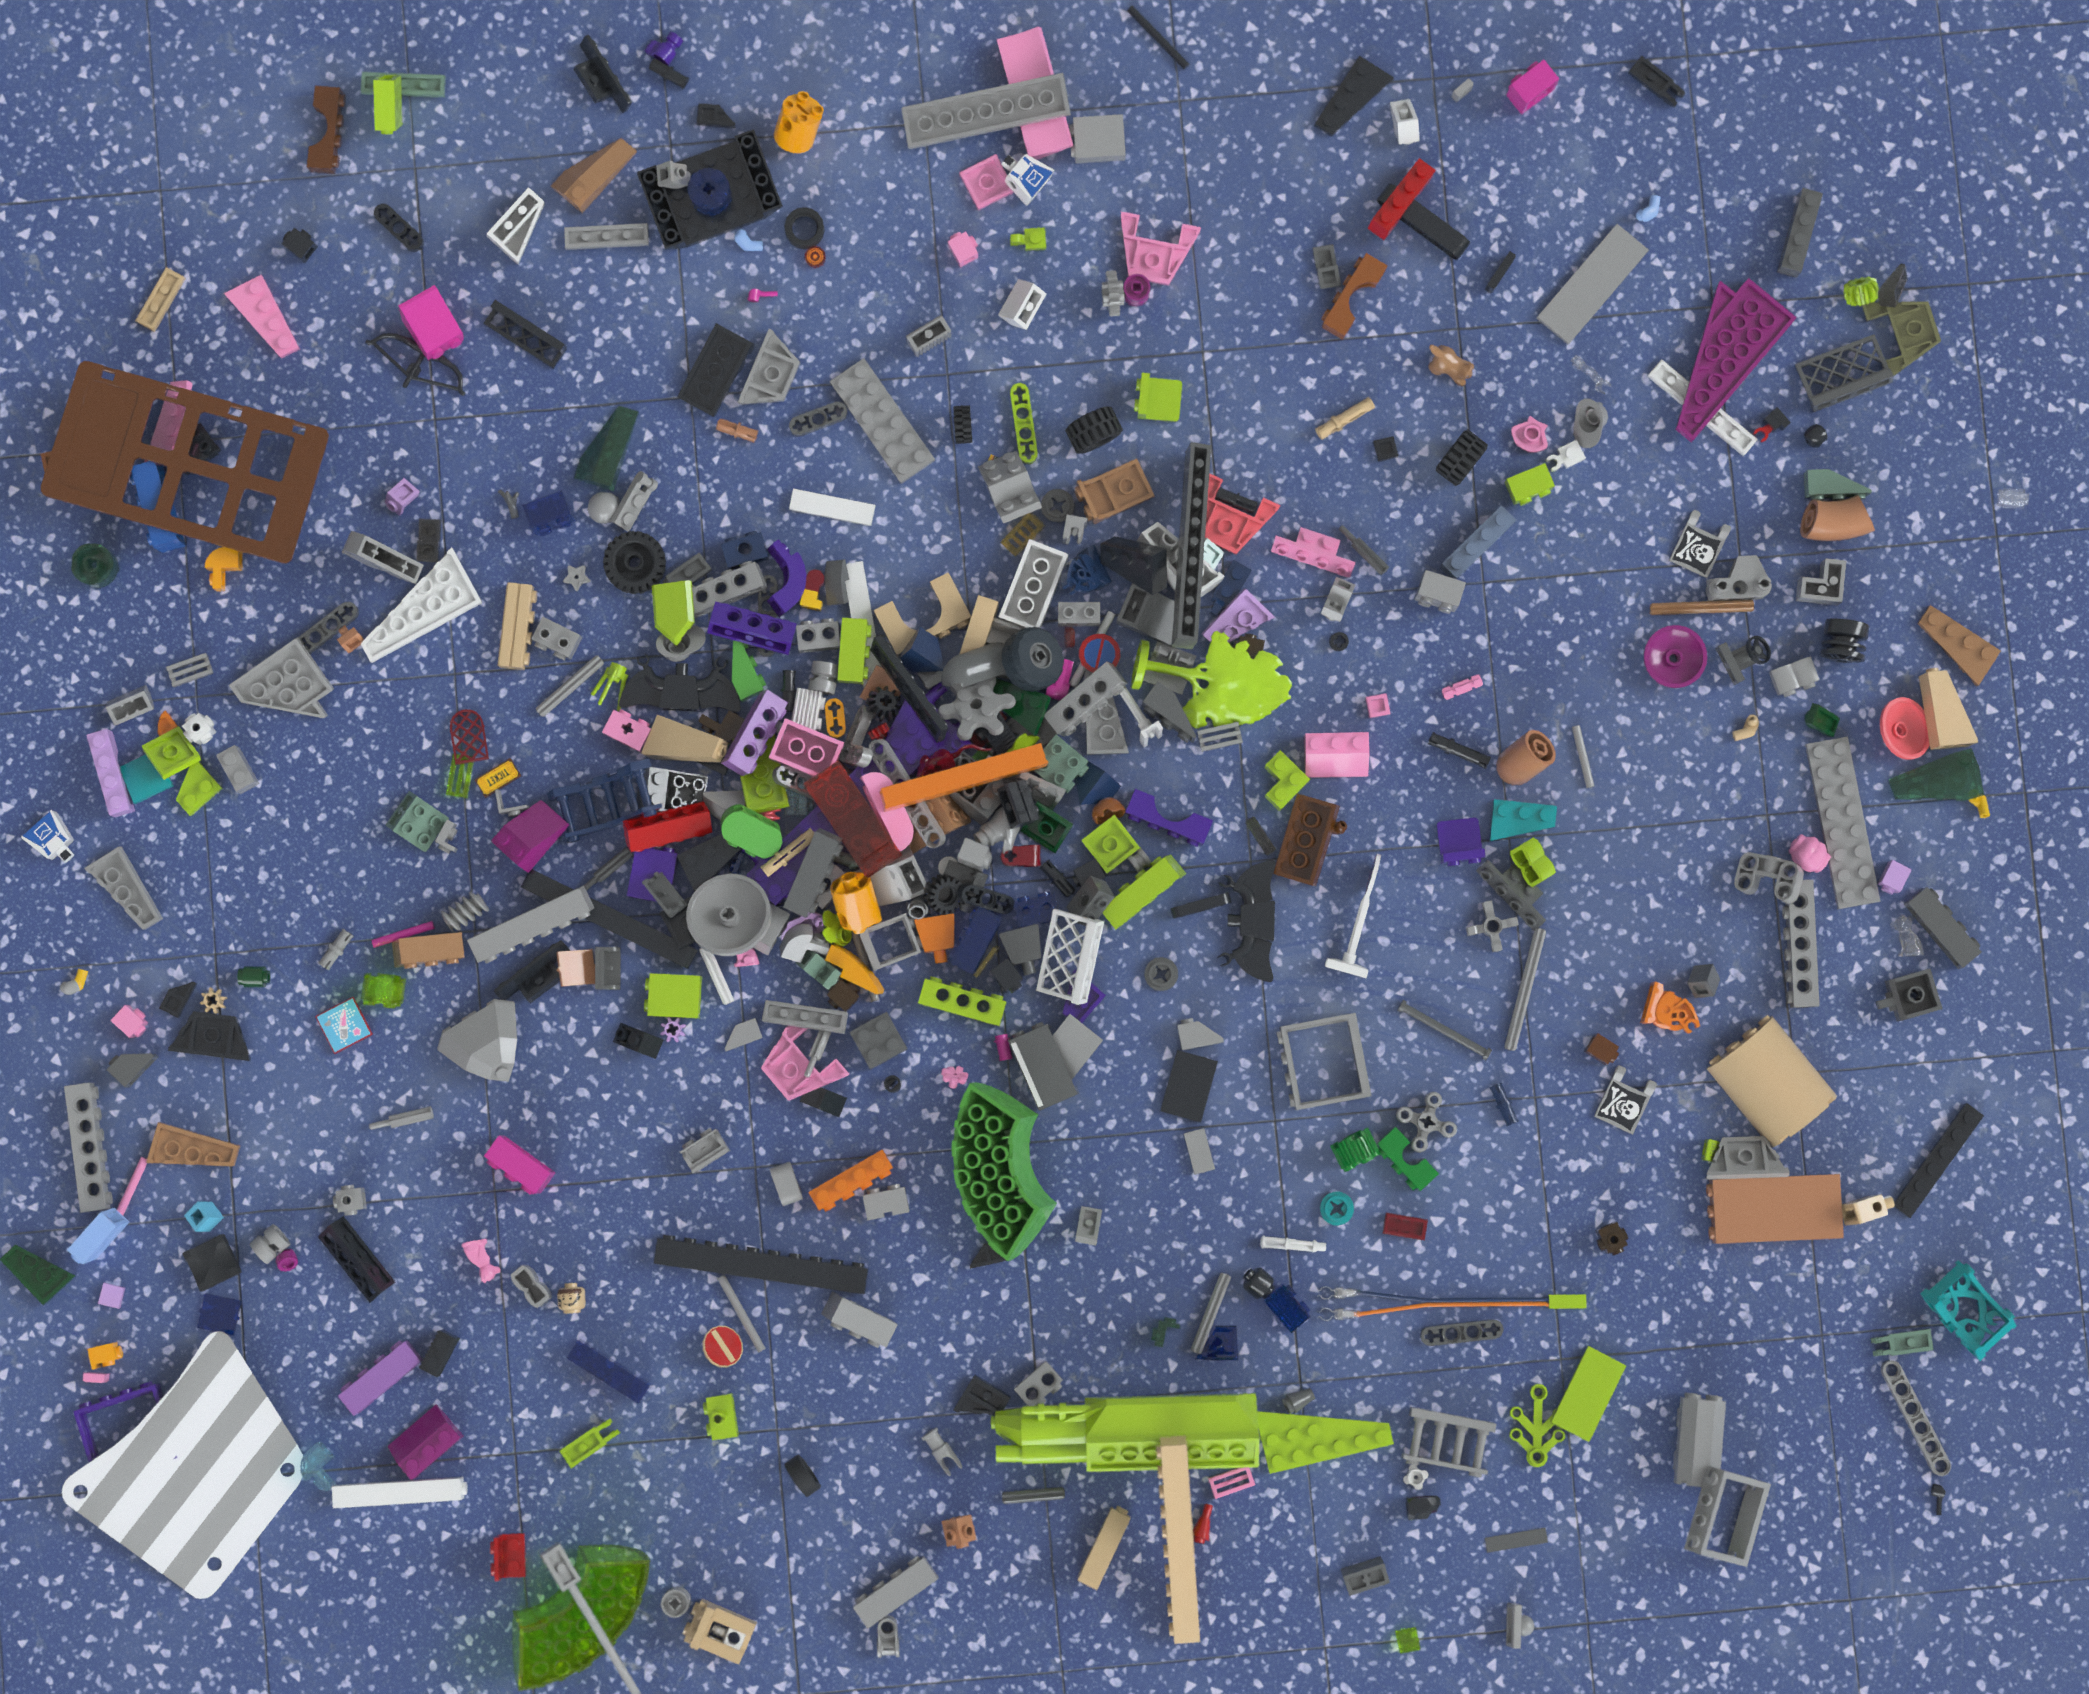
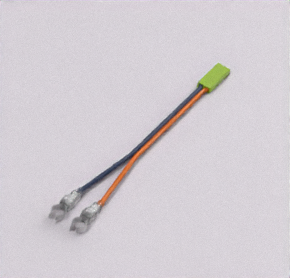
(1561, 1301)

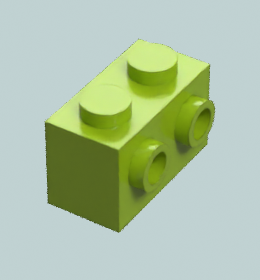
(1529, 484)

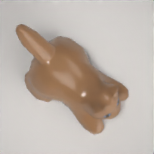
(1448, 363)

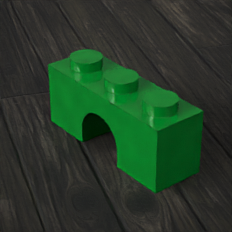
(1417, 1175)

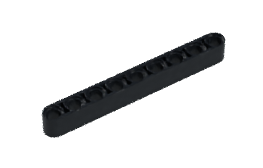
(614, 921)

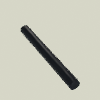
(1158, 37)

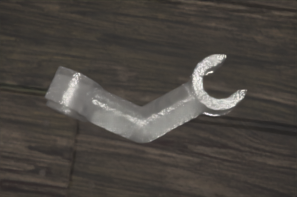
(1579, 364)

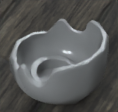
(602, 507)

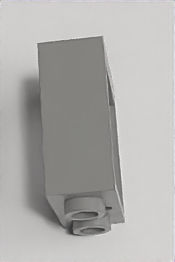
(870, 951)

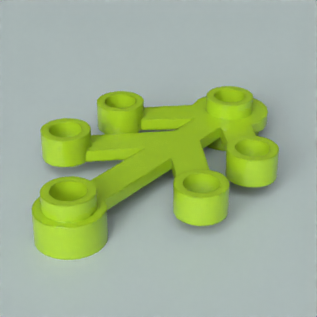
(1536, 1429)

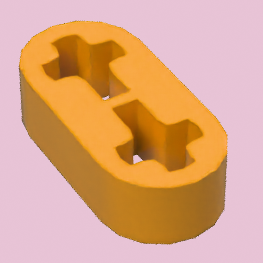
(830, 719)

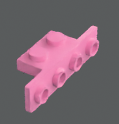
(1314, 550)

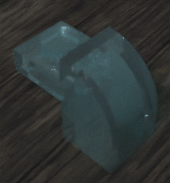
(312, 1466)

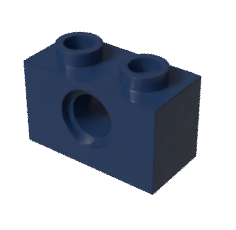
(756, 554)

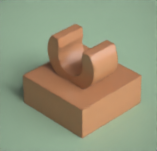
(350, 639)

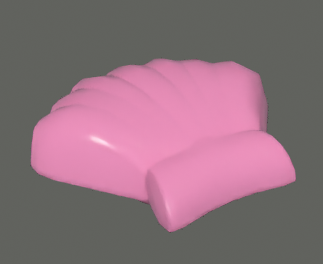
(1530, 435)

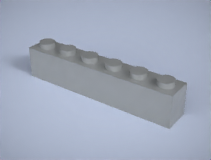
(530, 924)

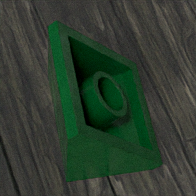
(1049, 829)

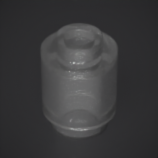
(2012, 498)

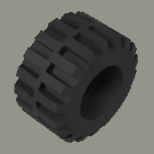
(1093, 430)
(1461, 457)

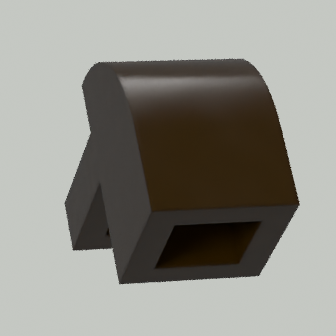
(726, 730)

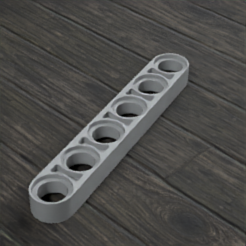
(921, 807)
(1913, 1419)

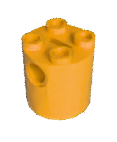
(798, 123)
(855, 902)

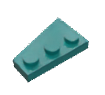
(1518, 818)

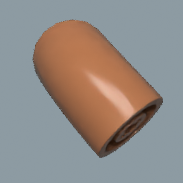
(1835, 520)
(1525, 758)

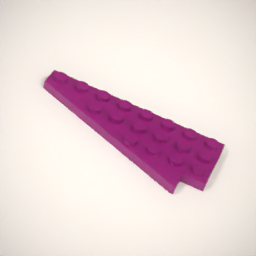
(1734, 341)

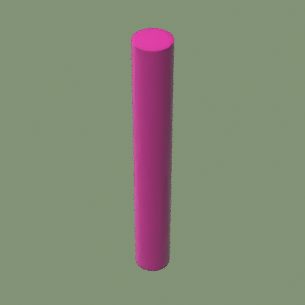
(403, 934)

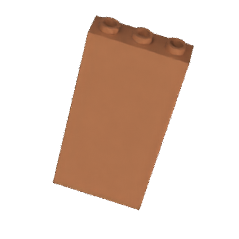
(1775, 1209)

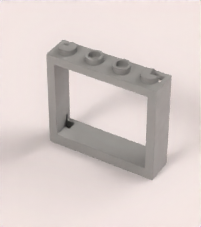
(1356, 1044)
(1747, 1520)

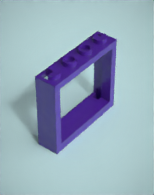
(106, 1401)

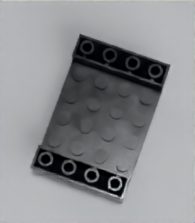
(751, 188)

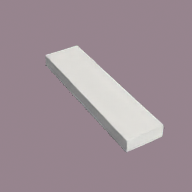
(832, 507)

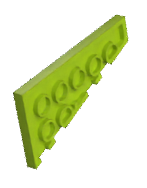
(1305, 1440)

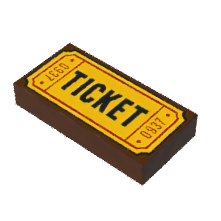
(498, 777)

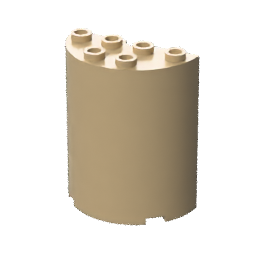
(1771, 1081)

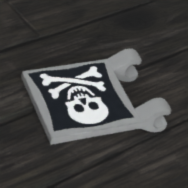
(1697, 548)
(1622, 1104)

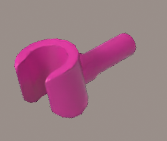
(755, 294)

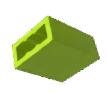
(387, 103)
(673, 996)

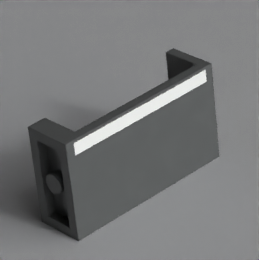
(1042, 1066)

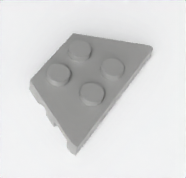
(771, 373)
(1746, 1159)

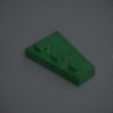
(1029, 705)
(36, 1274)

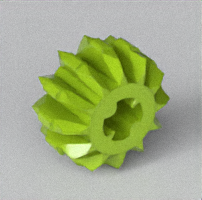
(1861, 291)

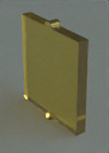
(987, 960)

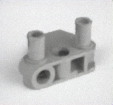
(1746, 575)

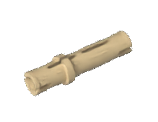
(1341, 420)
(768, 867)

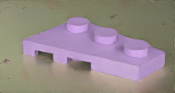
(1238, 617)

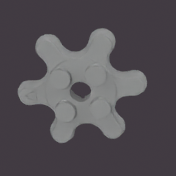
(974, 718)

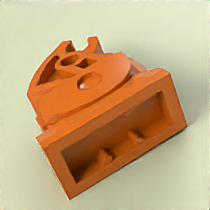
(1665, 1007)

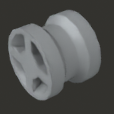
(1139, 860)

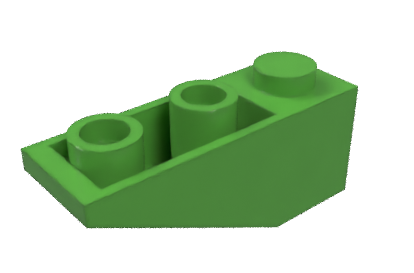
(744, 676)

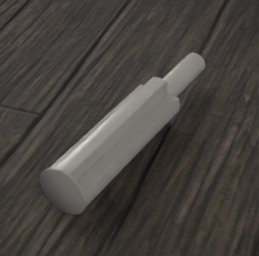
(817, 1050)
(405, 1118)

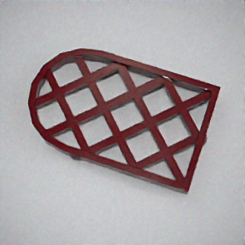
(463, 753)

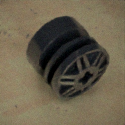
(1844, 644)

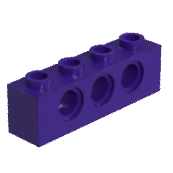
(736, 625)

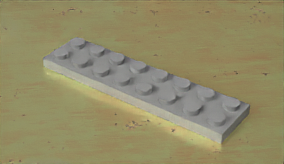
(986, 111)
(1842, 822)

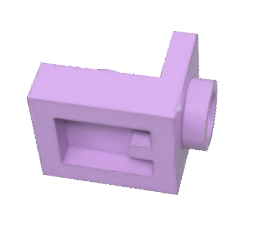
(401, 496)

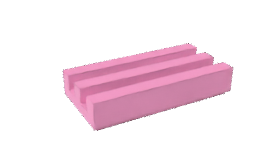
(1231, 1481)

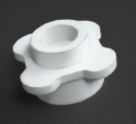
(1417, 1483)

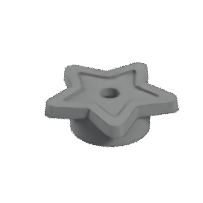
(582, 578)

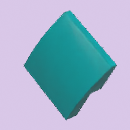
(143, 779)

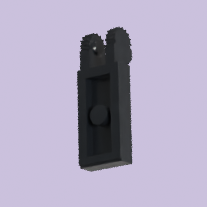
(1655, 80)

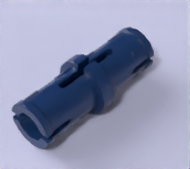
(1504, 1104)

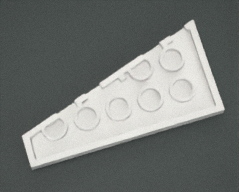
(431, 603)

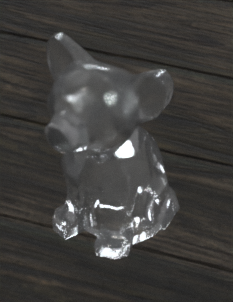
(1908, 939)

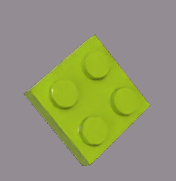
(171, 753)
(1110, 844)

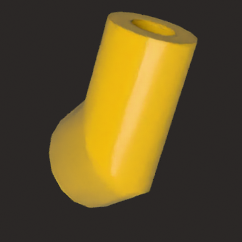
(1982, 805)

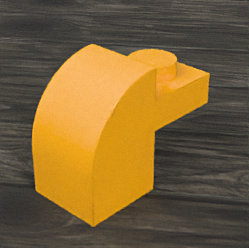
(219, 562)

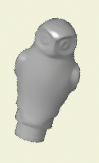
(997, 830)

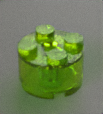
(383, 989)

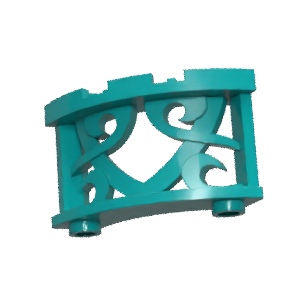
(1938, 1300)

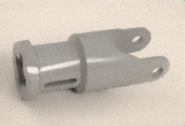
(940, 1449)

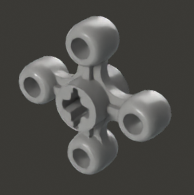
(1422, 1131)

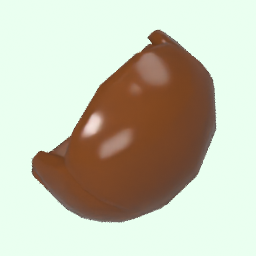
(1106, 809)

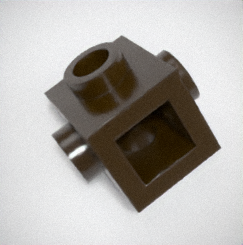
(1604, 1235)

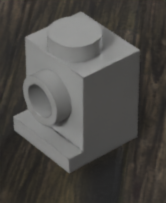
(677, 175)

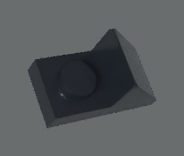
(825, 1101)

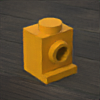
(104, 1354)

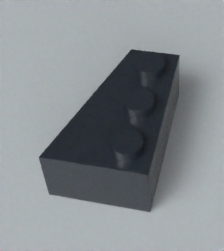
(1137, 562)

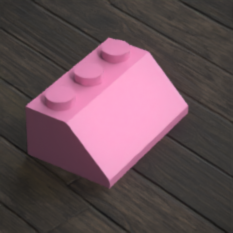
(1336, 754)

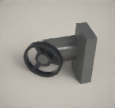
(1743, 657)

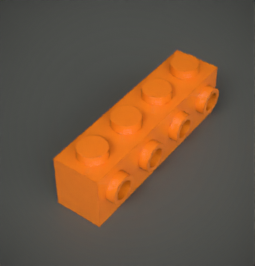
(850, 1180)

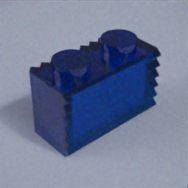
(1287, 1308)

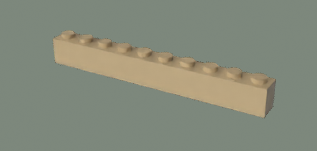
(1179, 1539)

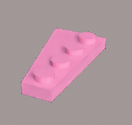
(262, 312)

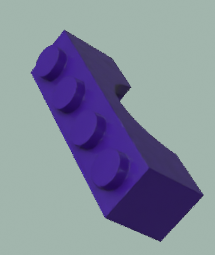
(1143, 808)

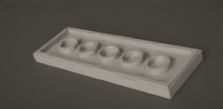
(1592, 284)

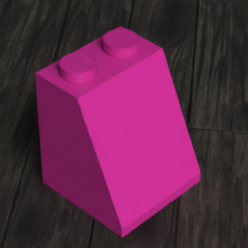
(431, 323)

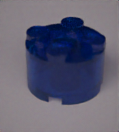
(720, 194)

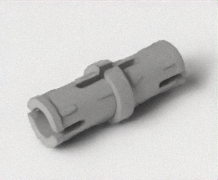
(335, 949)

